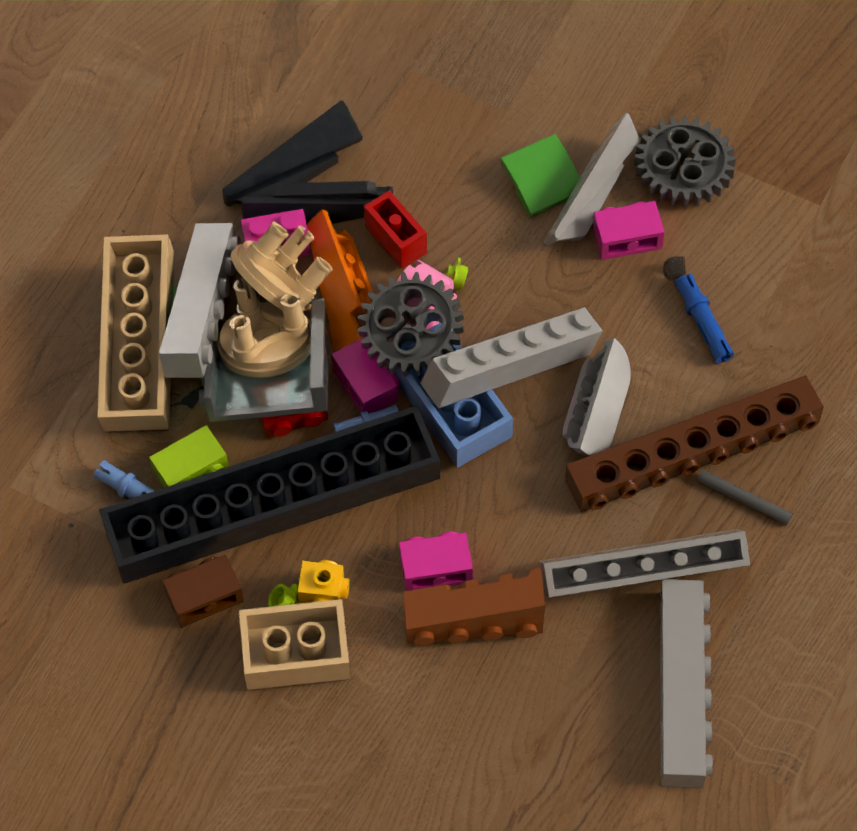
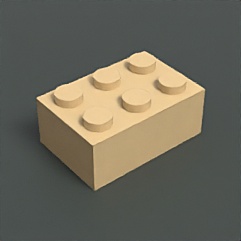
(294, 644)

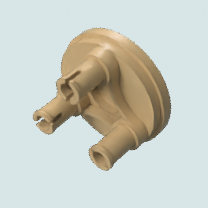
(272, 266)
(262, 337)

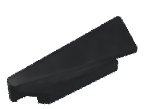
(298, 158)
(340, 199)

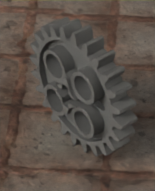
(661, 149)
(392, 303)

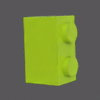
(189, 458)

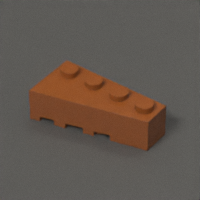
(476, 610)

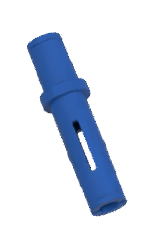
(698, 307)

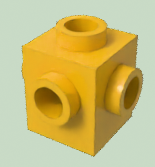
(322, 582)

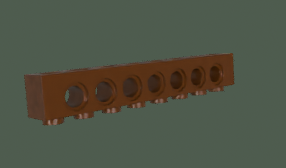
(704, 429)

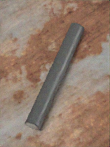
(745, 497)

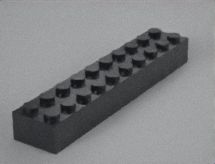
(270, 494)

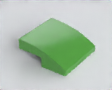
(541, 174)

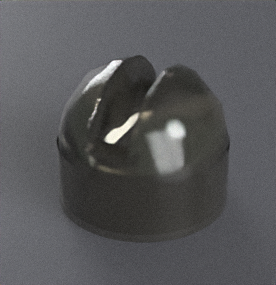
(674, 268)

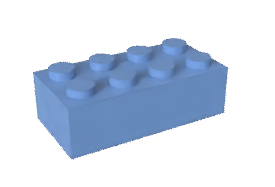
(463, 427)

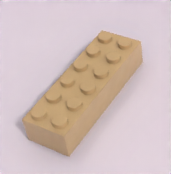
(133, 324)

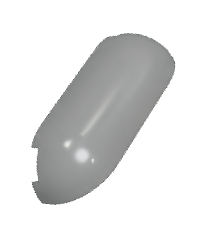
(598, 400)

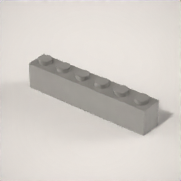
(199, 301)
(510, 357)
(644, 562)
(683, 684)

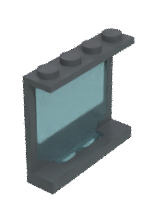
(295, 392)

